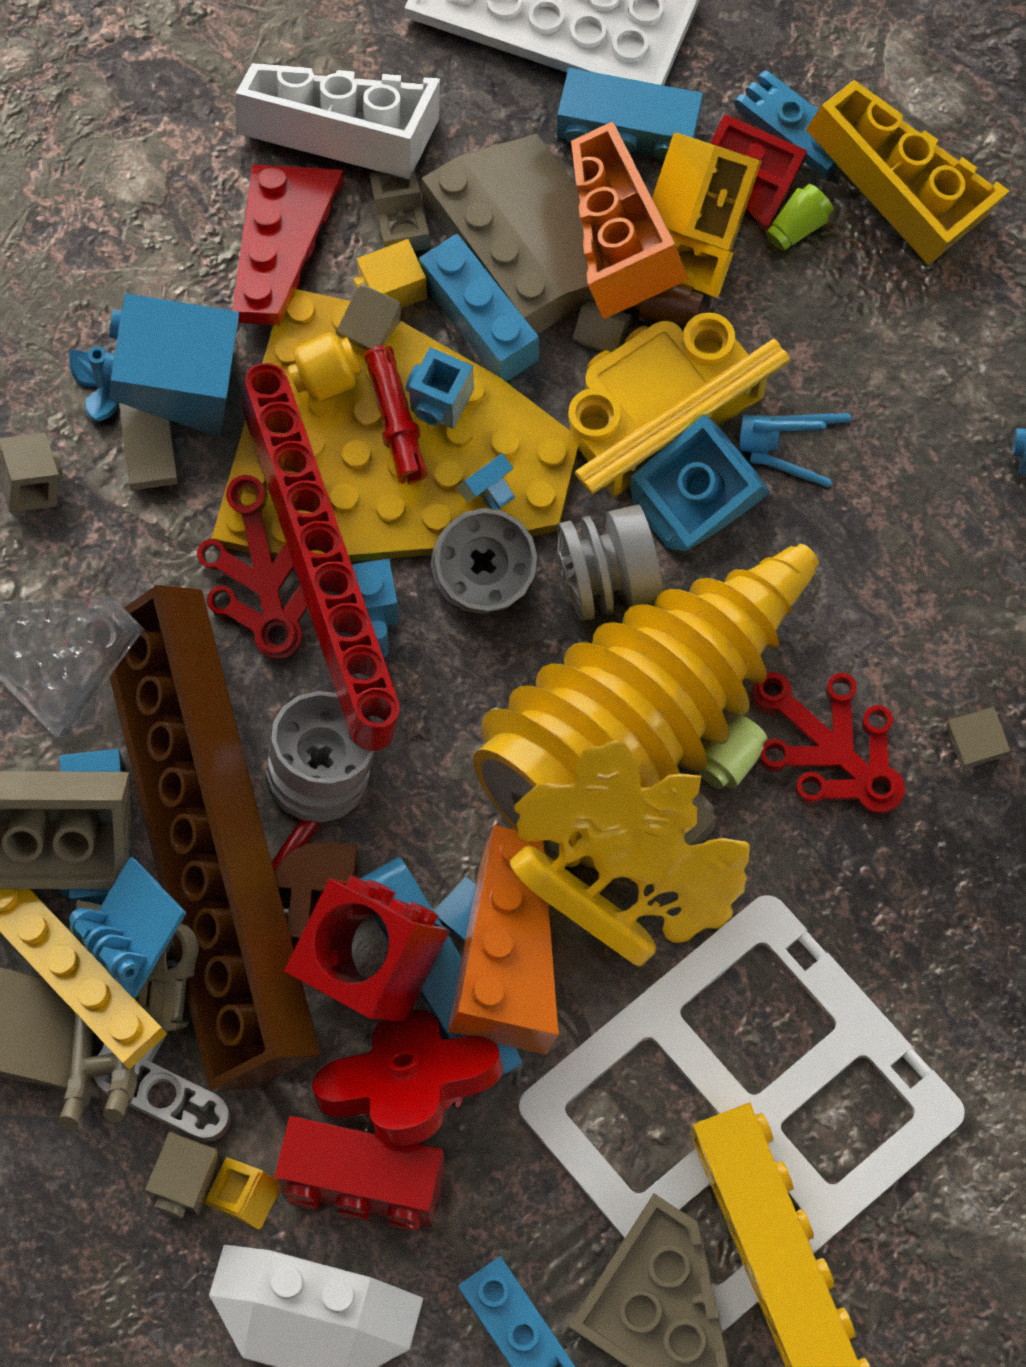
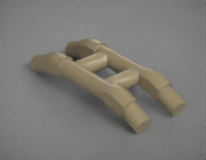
(86, 1067)

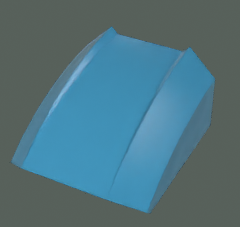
(696, 486)

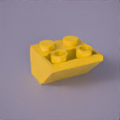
(704, 190)

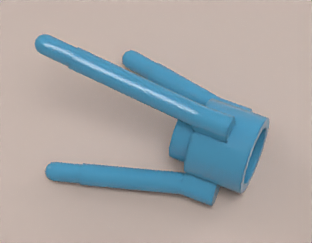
(762, 434)

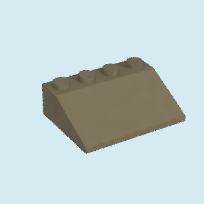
(519, 222)

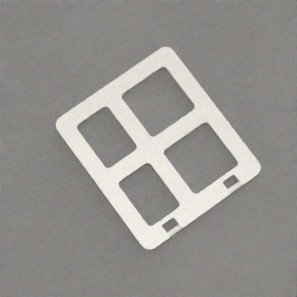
(655, 1016)

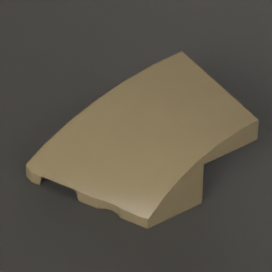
(35, 1032)

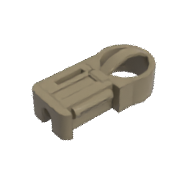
(166, 986)

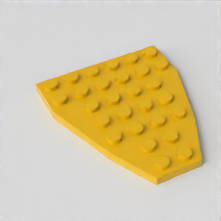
(359, 473)

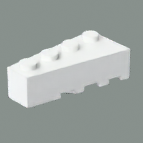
(340, 117)

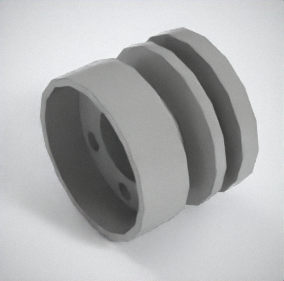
(512, 561)
(609, 562)
(313, 760)

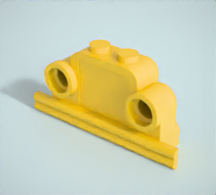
(657, 389)

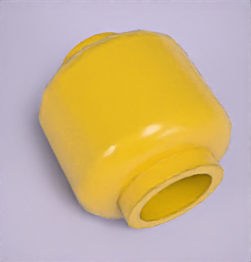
(324, 366)

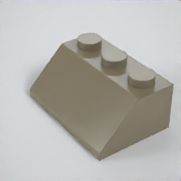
(63, 829)

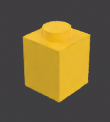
(394, 273)

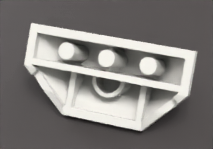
(310, 1313)

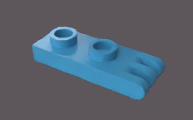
(786, 116)
(512, 1318)

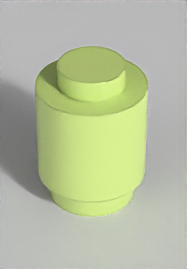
(733, 760)

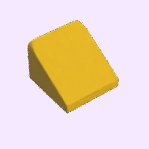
(243, 1193)

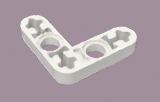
(201, 1100)

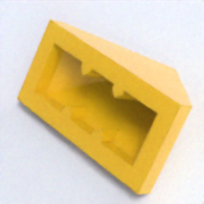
(703, 263)

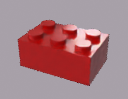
(359, 1174)

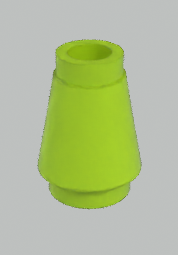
(800, 216)

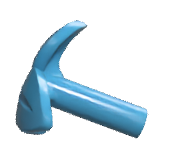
(87, 371)

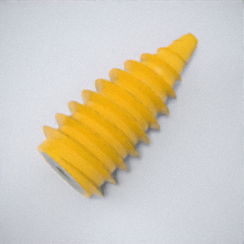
(644, 683)

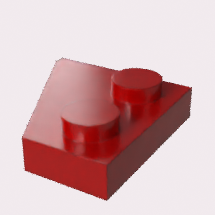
(777, 171)

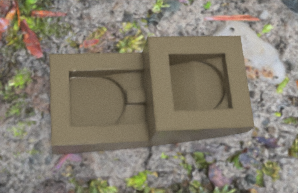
(399, 210)
(147, 449)

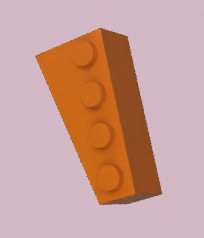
(623, 231)
(507, 956)

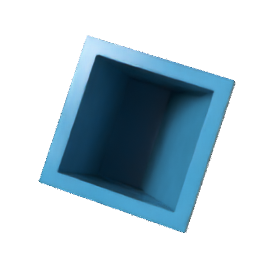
(172, 360)

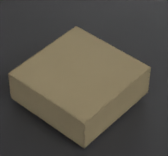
(978, 738)

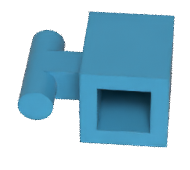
(379, 597)

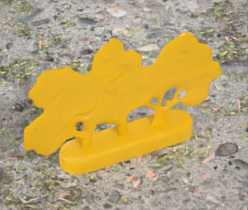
(630, 836)

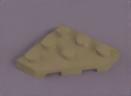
(656, 1296)

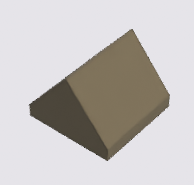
(600, 333)

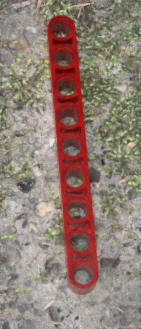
(320, 571)

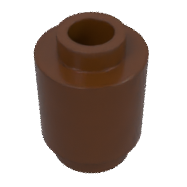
(673, 305)

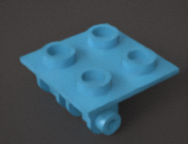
(129, 926)

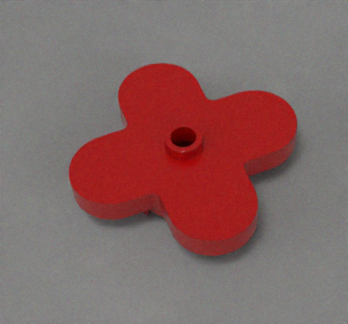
(408, 1078)

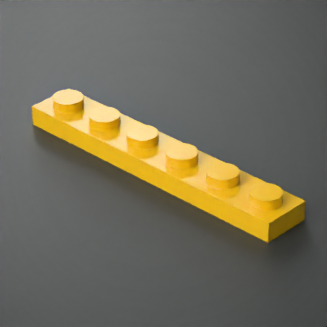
(77, 976)

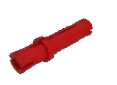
(400, 431)

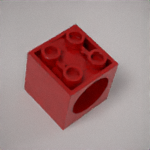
(325, 948)

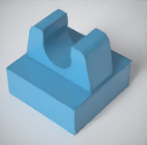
(489, 484)

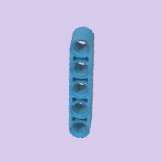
(442, 980)

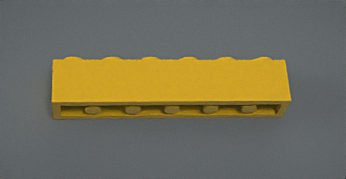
(774, 1240)

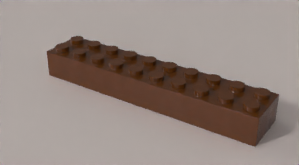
(210, 844)

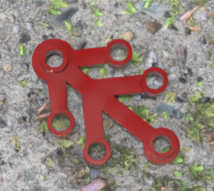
(264, 578)
(832, 747)

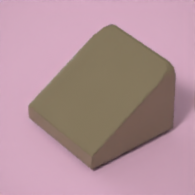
(369, 318)

